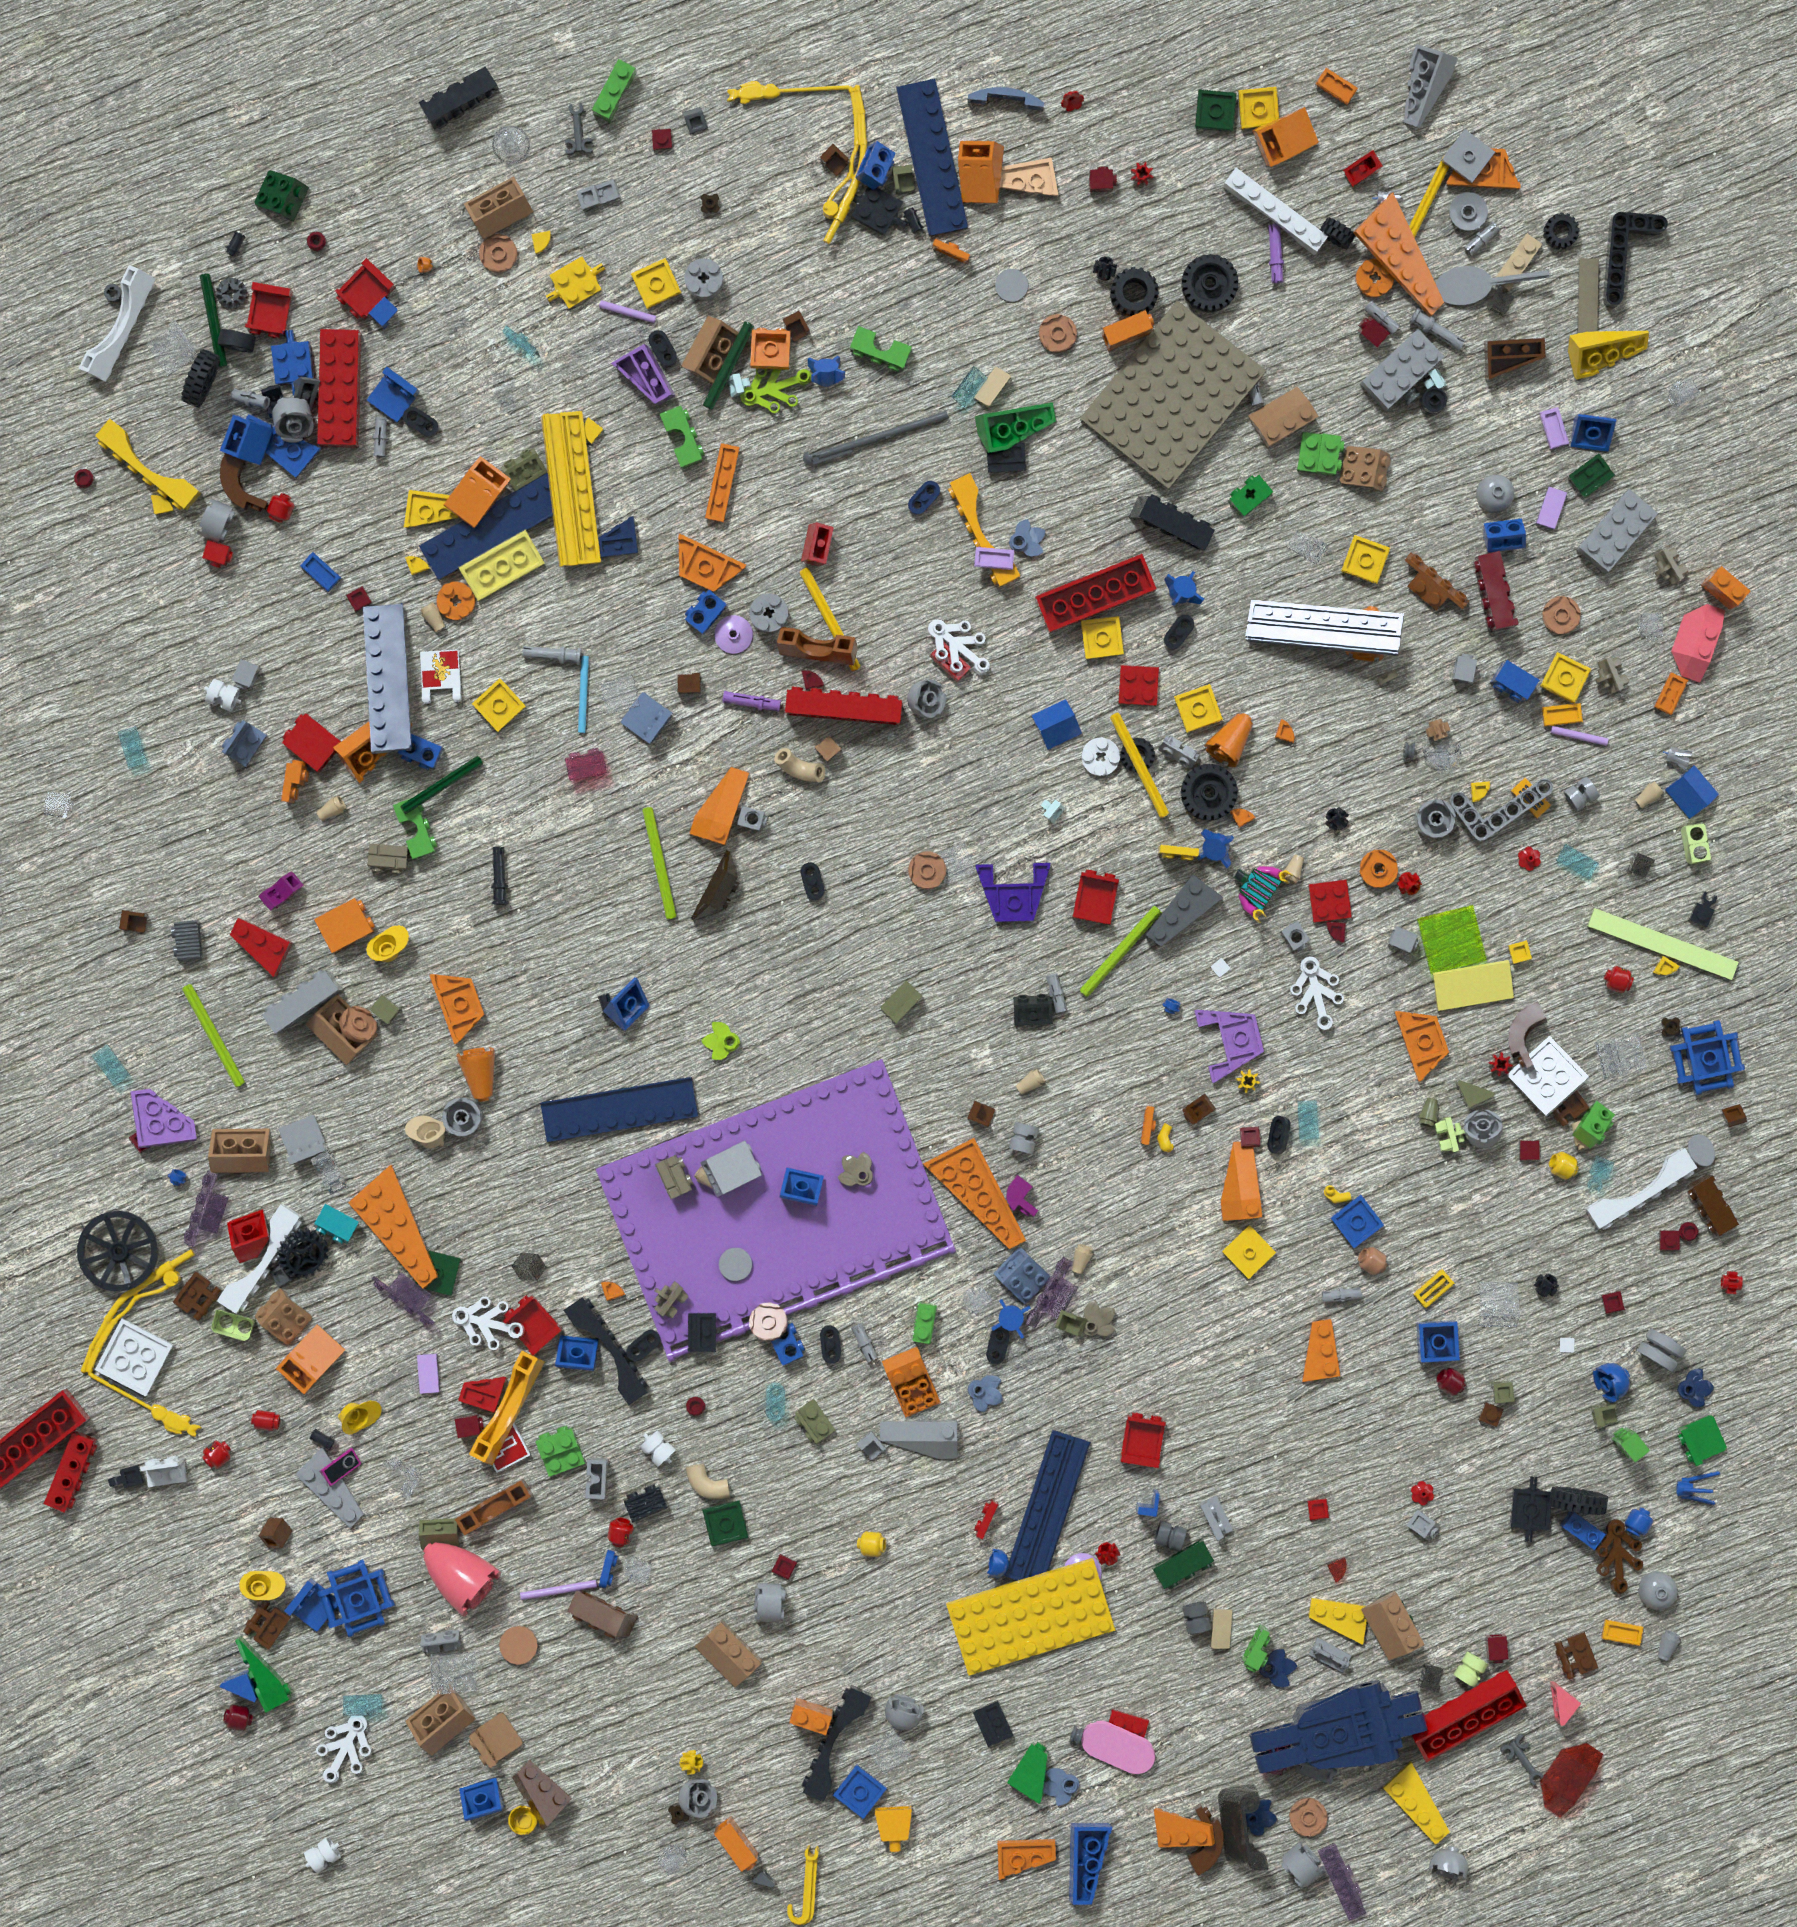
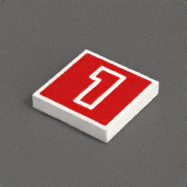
(512, 1450)

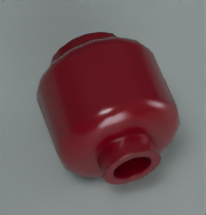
(1451, 1381)
(237, 1718)

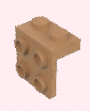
(1365, 467)
(283, 1317)
(495, 1739)

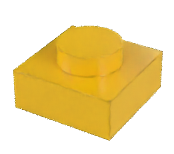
(1519, 952)

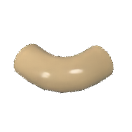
(798, 768)
(704, 1485)

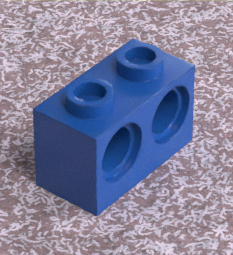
(872, 163)
(1504, 535)
(710, 615)
(421, 747)
(781, 1343)
(1582, 1530)

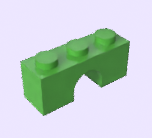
(610, 96)
(895, 357)
(689, 452)
(422, 843)
(1630, 1444)

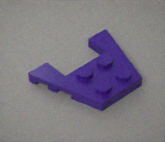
(1013, 901)

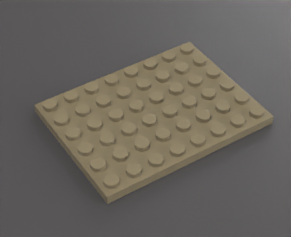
(1173, 395)

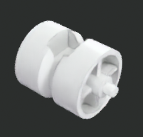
(224, 695)
(655, 1446)
(318, 1857)

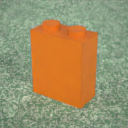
(1127, 330)
(1725, 587)
(345, 925)
(811, 1716)
(736, 1844)

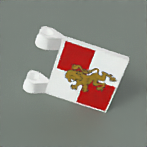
(440, 671)

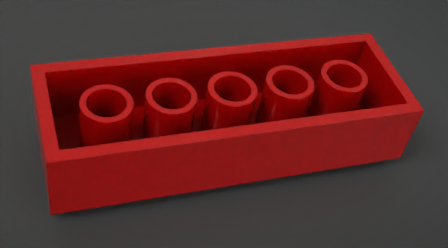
(339, 388)
(1095, 593)
(843, 707)
(39, 1434)
(1469, 1715)

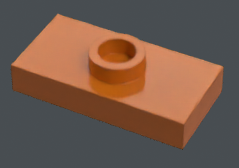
(1336, 86)
(951, 250)
(1670, 693)
(1148, 1125)

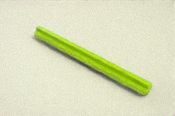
(659, 862)
(1120, 951)
(213, 1035)

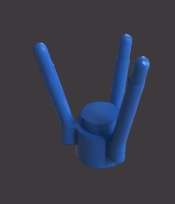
(1685, 1489)

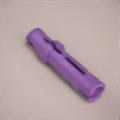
(1275, 254)
(751, 701)

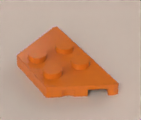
(1495, 174)
(705, 565)
(458, 1003)
(1422, 1040)

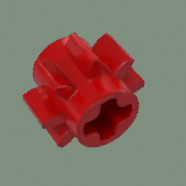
(1139, 168)
(1409, 883)
(1505, 1065)
(1731, 1282)
(1107, 1553)

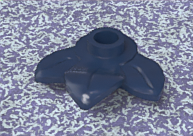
(1697, 1388)
(1280, 1668)
(1261, 1818)

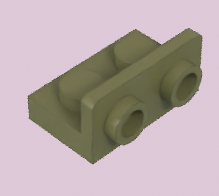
(524, 468)
(814, 1421)

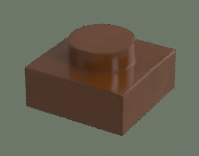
(1734, 1115)
(1491, 1414)

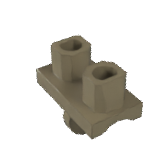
(1668, 566)
(1609, 675)
(666, 1298)

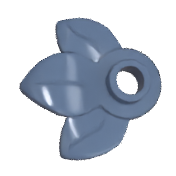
(1030, 539)
(988, 1393)
(1057, 1785)

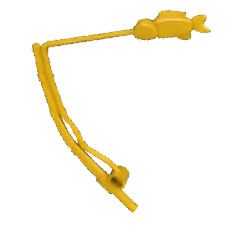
(755, 91)
(172, 1421)

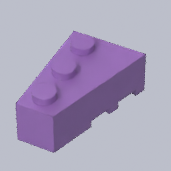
(646, 374)

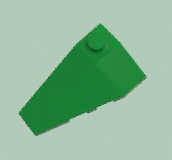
(1006, 428)
(270, 1685)

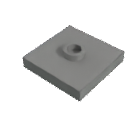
(1468, 156)

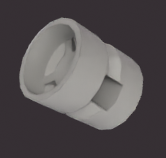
(1582, 793)
(1023, 1137)

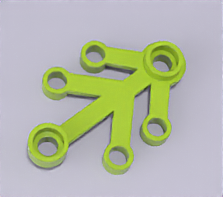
(772, 389)

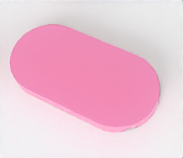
(1118, 1747)

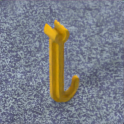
(809, 1889)

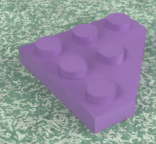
(159, 1121)

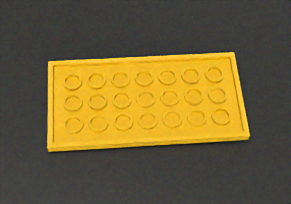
(1030, 1616)

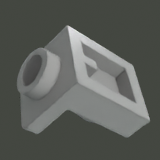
(1424, 1525)

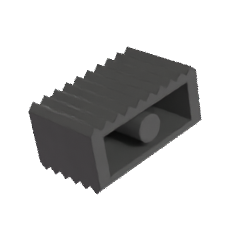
(187, 940)

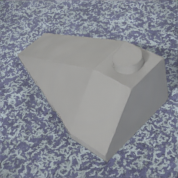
(1428, 78)
(926, 1437)

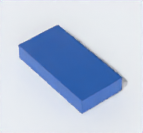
(320, 571)

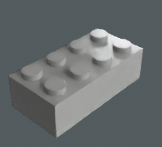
(1402, 370)
(1617, 531)
(301, 1002)

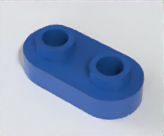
(606, 1577)

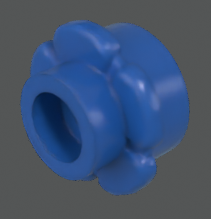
(1171, 1005)
(177, 1177)

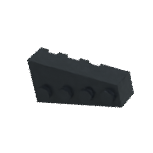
(459, 98)
(1172, 521)

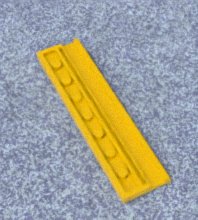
(570, 488)

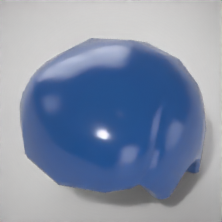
(998, 1564)

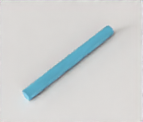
(583, 694)

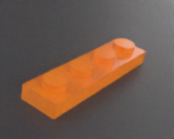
(722, 482)

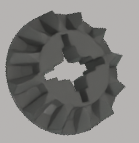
(226, 300)

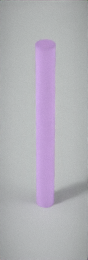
(558, 1590)

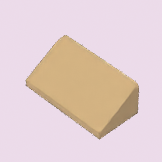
(992, 387)
(1221, 1628)

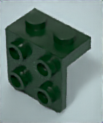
(281, 194)

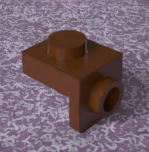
(1198, 1109)

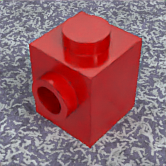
(217, 554)

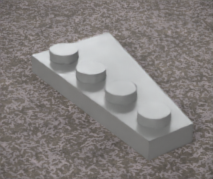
(337, 1496)

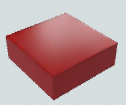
(1317, 1509)

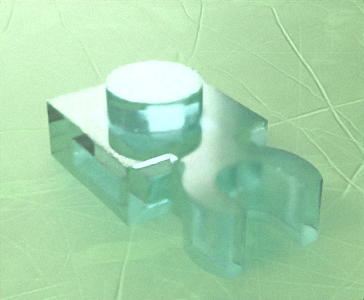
(1601, 1170)

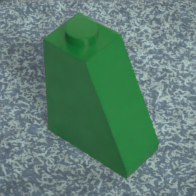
(1031, 1772)

